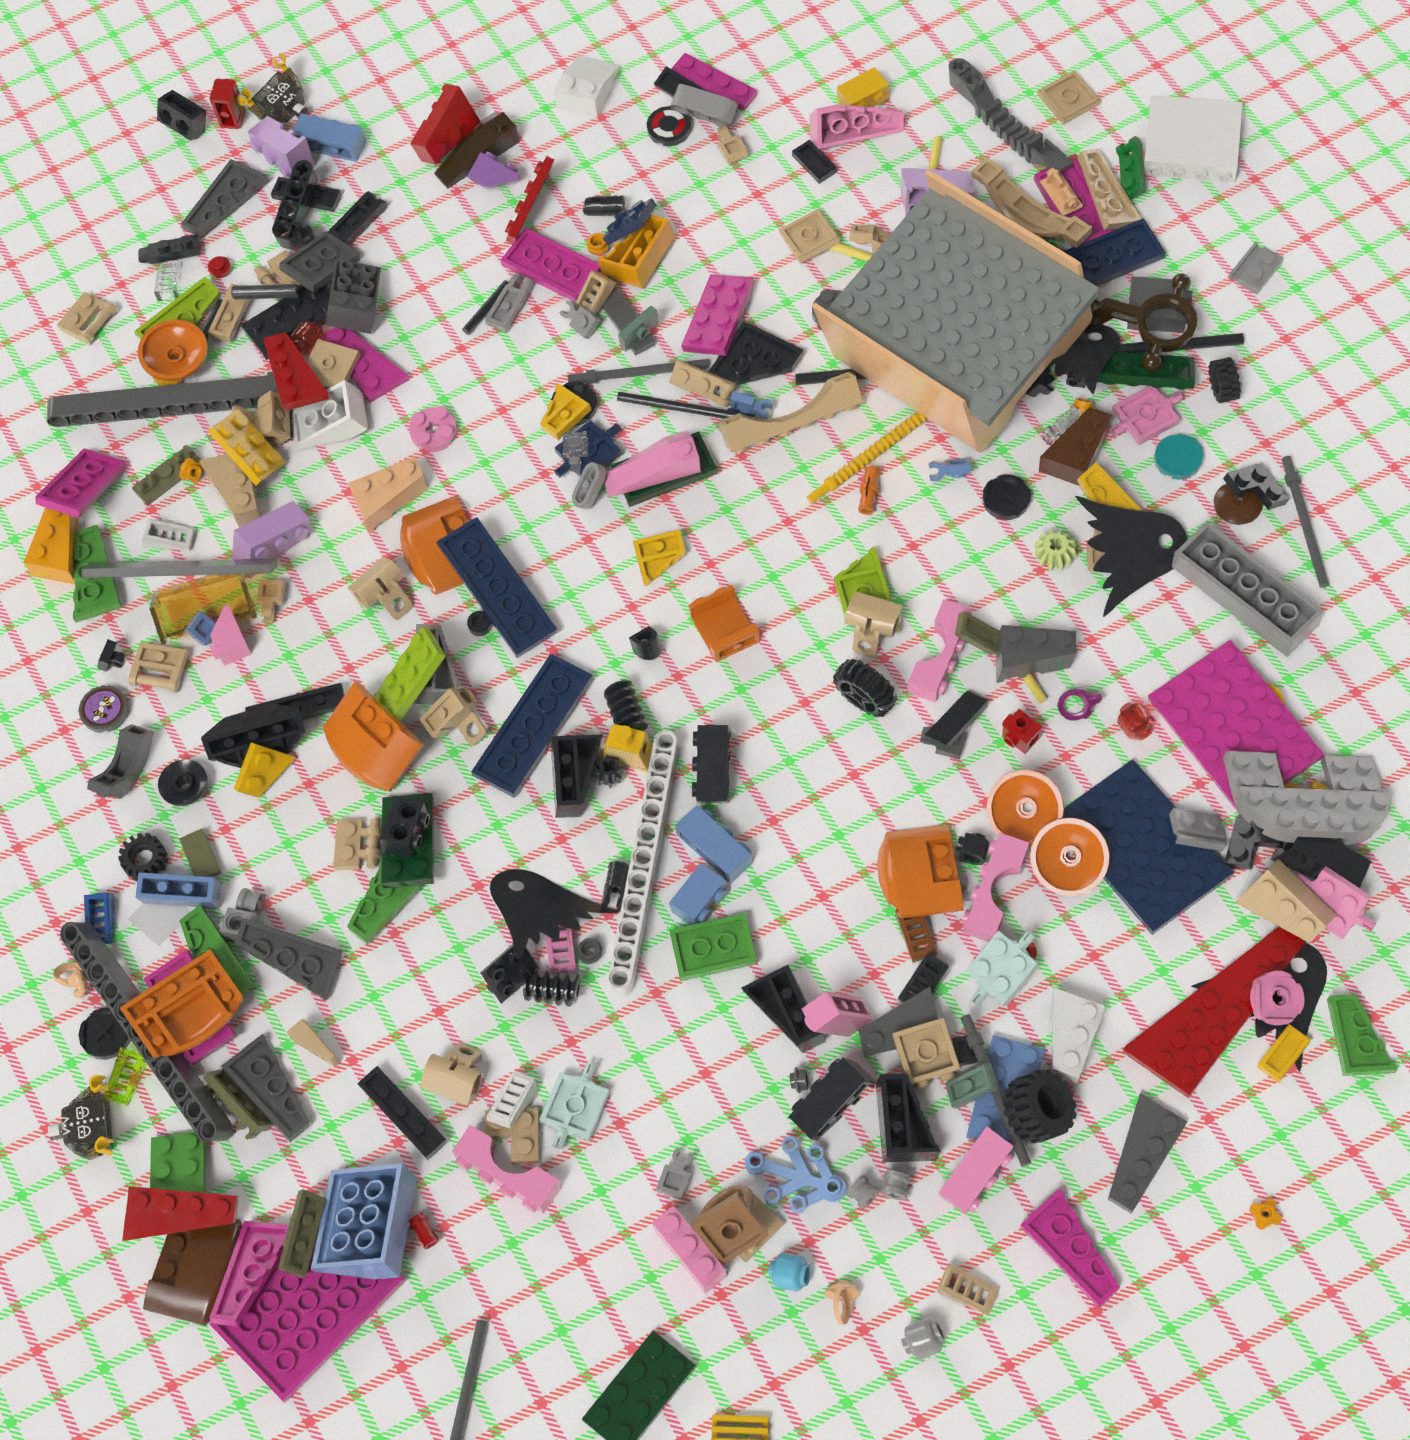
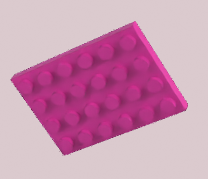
(1229, 707)
(302, 1323)

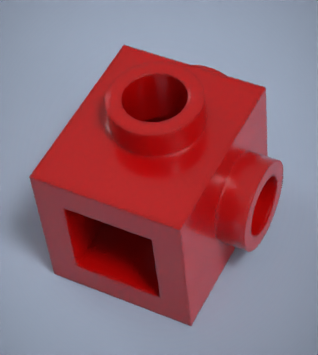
(1021, 731)

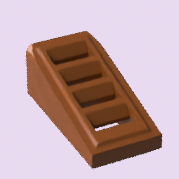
(907, 935)

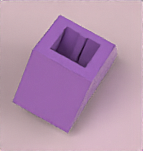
(490, 173)

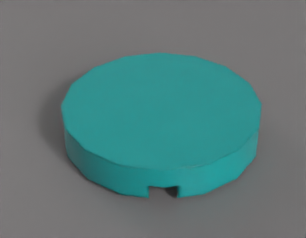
(1178, 456)

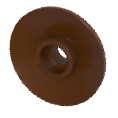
(1236, 511)

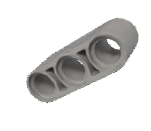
(704, 105)

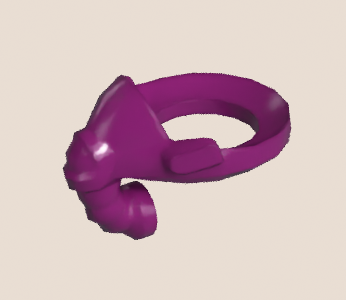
(1089, 699)

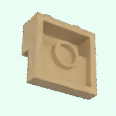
(926, 1053)

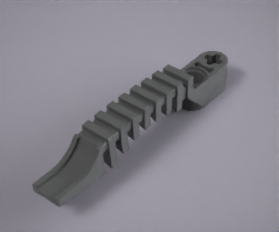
(972, 86)

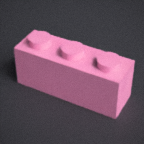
(836, 1014)
(977, 1171)
(689, 1249)

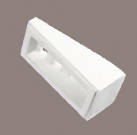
(161, 527)
(516, 1084)

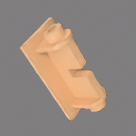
(1060, 192)

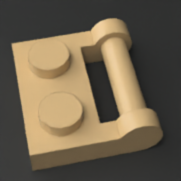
(82, 314)
(158, 659)

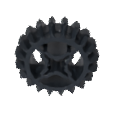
(865, 687)

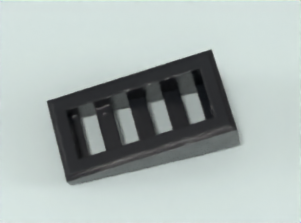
(933, 962)

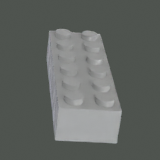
(1247, 588)

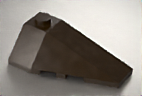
(492, 135)

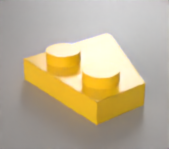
(563, 412)
(658, 554)
(261, 769)

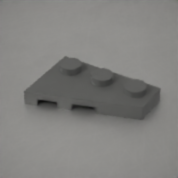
(878, 1034)

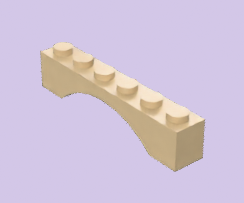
(836, 395)

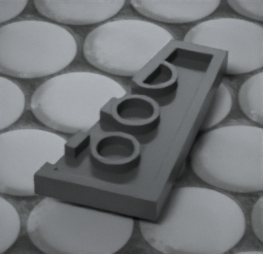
(223, 196)
(296, 957)
(266, 1086)
(1145, 1149)

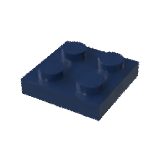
(629, 221)

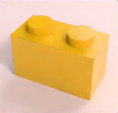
(864, 90)

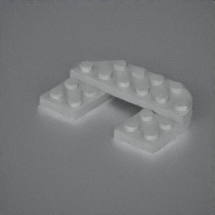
(1348, 810)

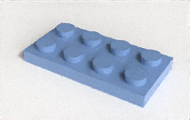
(1009, 1061)

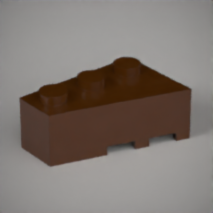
(1077, 447)

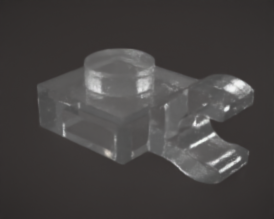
(574, 447)

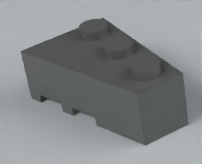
(1032, 650)

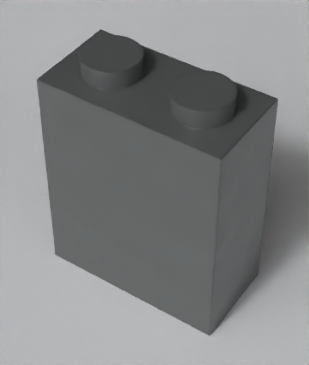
(1160, 319)

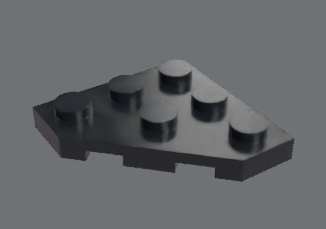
(756, 356)

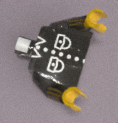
(279, 97)
(86, 1122)

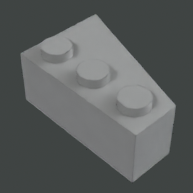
(444, 675)

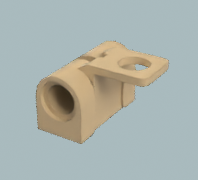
(269, 418)
(381, 585)
(871, 619)
(452, 711)
(453, 1074)

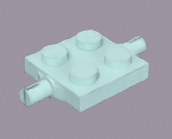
(1002, 968)
(574, 1106)

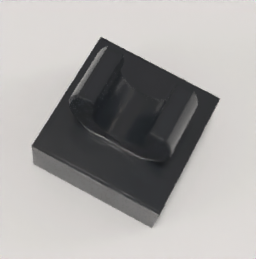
(1040, 385)
(110, 656)

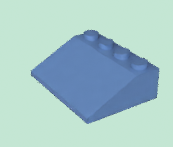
(365, 1221)

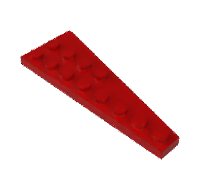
(1199, 1029)

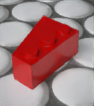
(446, 125)

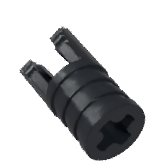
(603, 205)
(615, 883)

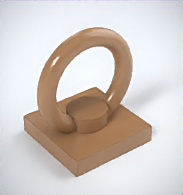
(729, 1224)

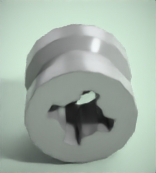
(250, 901)
(895, 1185)
(863, 1192)

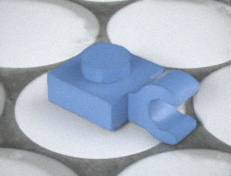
(747, 404)
(955, 467)

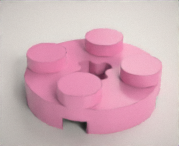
(430, 417)
(1263, 1004)

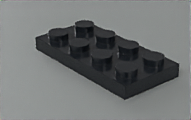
(286, 316)

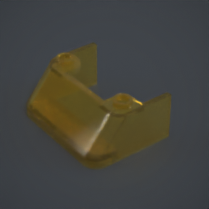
(178, 604)

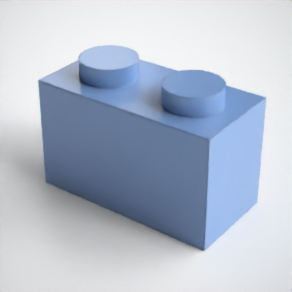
(698, 895)

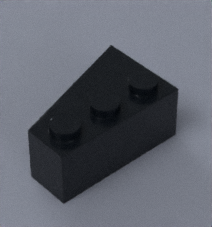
(711, 763)
(572, 771)
(1312, 854)
(830, 1097)

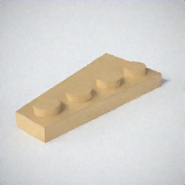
(1107, 193)

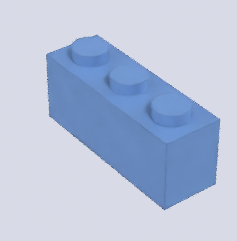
(331, 137)
(714, 843)
(178, 890)

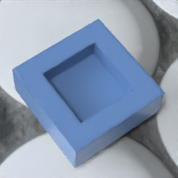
(200, 628)

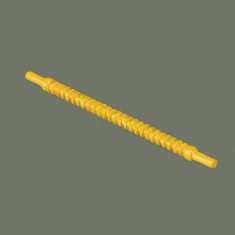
(831, 483)

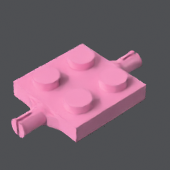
(1146, 414)
(1343, 899)

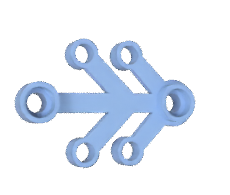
(799, 1177)

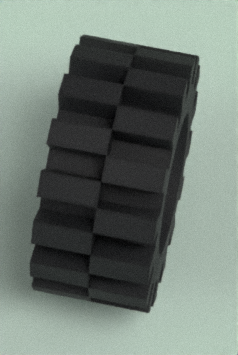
(1224, 380)
(137, 845)

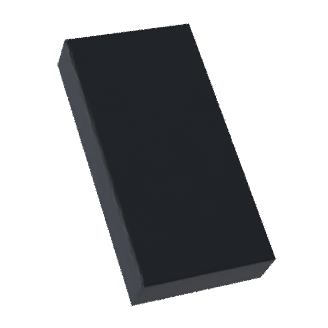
(814, 161)

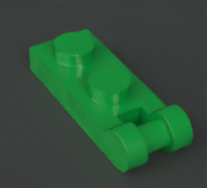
(1132, 167)

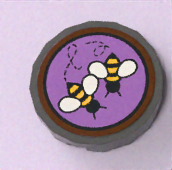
(103, 709)

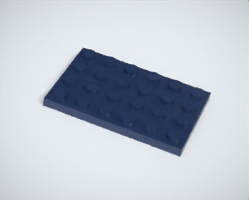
(1145, 863)

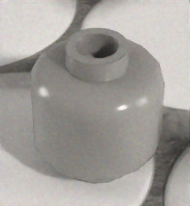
(923, 1338)

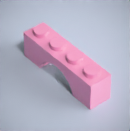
(929, 676)
(1006, 859)
(533, 1187)

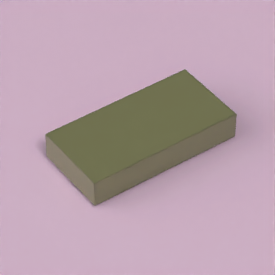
(976, 632)
(200, 854)

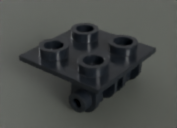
(507, 973)

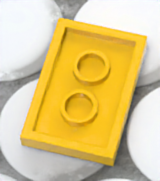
(246, 446)

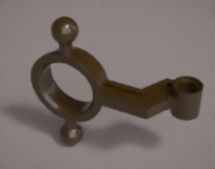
(1109, 308)

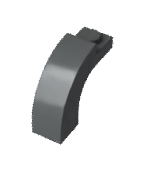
(127, 764)

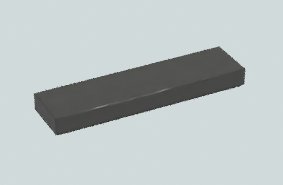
(622, 315)

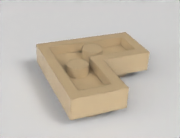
(523, 1136)

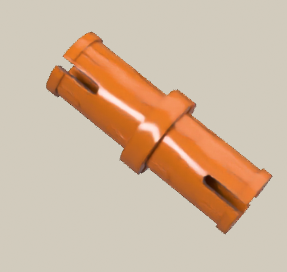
(869, 490)

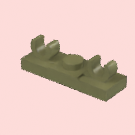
(163, 477)
(237, 1103)
(302, 1233)

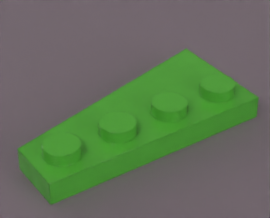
(92, 595)
(204, 935)

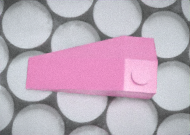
(850, 123)
(661, 462)

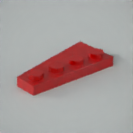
(532, 190)
(292, 374)
(167, 1211)

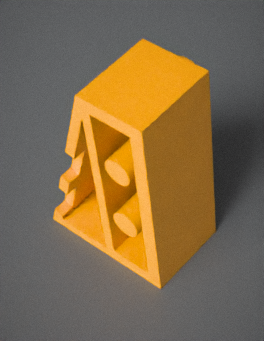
(639, 253)
(53, 547)

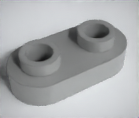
(588, 485)

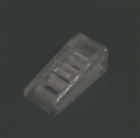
(168, 293)

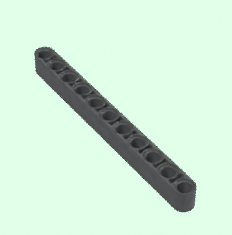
(157, 401)
(172, 1071)

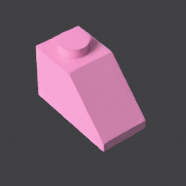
(228, 639)

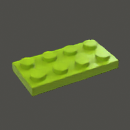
(410, 673)

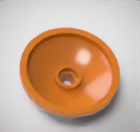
(170, 341)
(1007, 803)
(1068, 875)

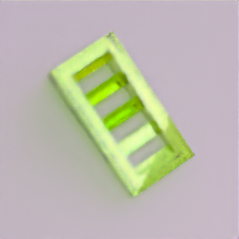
(120, 1064)

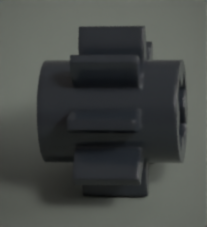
(610, 777)

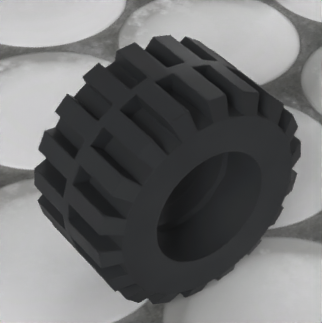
(1055, 1102)

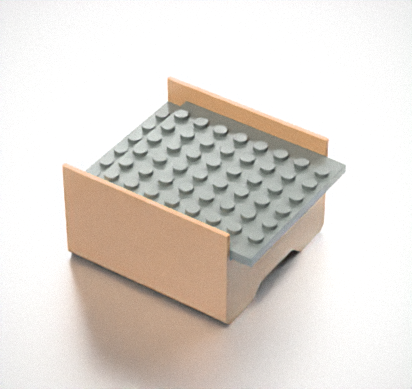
(959, 313)

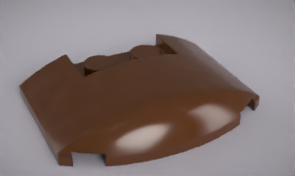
(191, 1272)

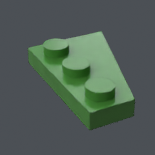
(378, 907)
(1356, 1042)

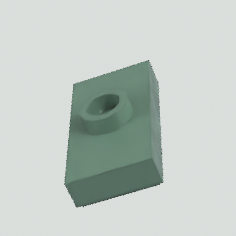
(638, 328)
(971, 1085)

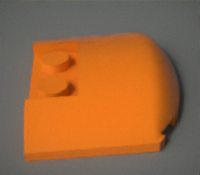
(419, 545)
(370, 739)
(919, 872)
(184, 1007)

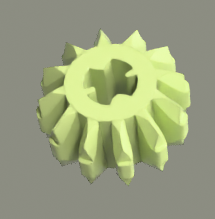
(1055, 549)

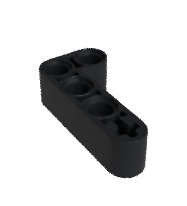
(303, 180)

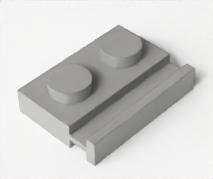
(1256, 268)
(1197, 829)

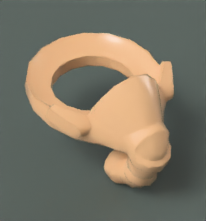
(76, 979)
(847, 1293)

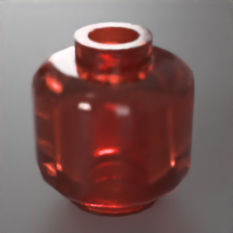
(306, 336)
(1136, 721)

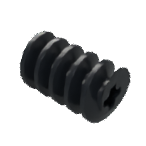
(624, 705)
(551, 988)

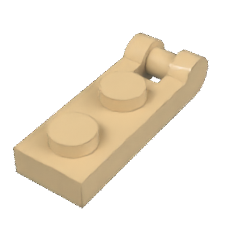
(228, 317)
(701, 383)

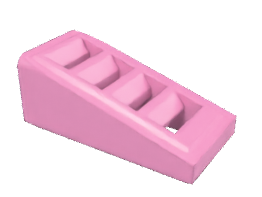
(551, 946)

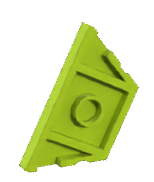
(863, 577)

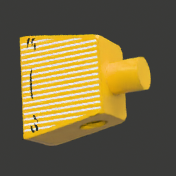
(629, 746)

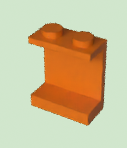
(723, 623)

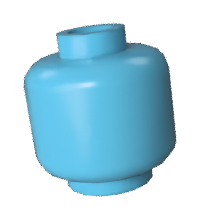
(790, 1272)

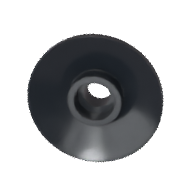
(178, 774)

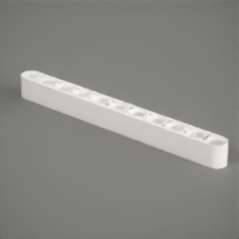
(643, 872)

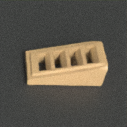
(602, 291)
(307, 1038)
(961, 1276)

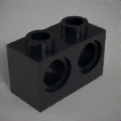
(181, 115)
(401, 826)

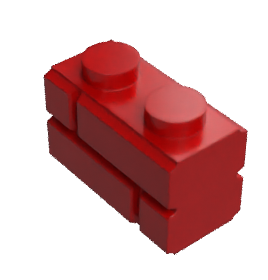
(225, 104)

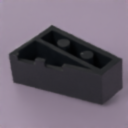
(782, 1002)
(902, 1126)

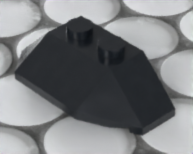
(268, 726)

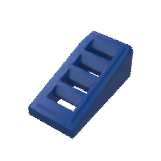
(108, 909)

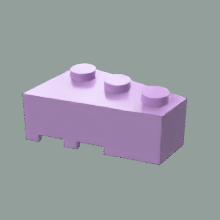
(278, 145)
(915, 184)
(271, 534)

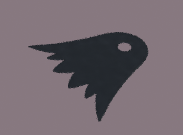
(1088, 356)
(1131, 547)
(538, 907)
(1312, 983)

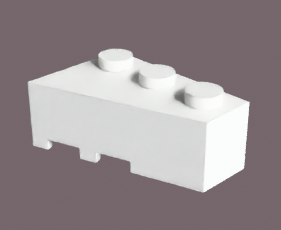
(1073, 1033)

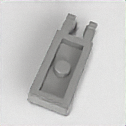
(509, 303)

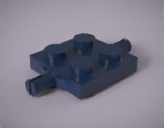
(600, 448)

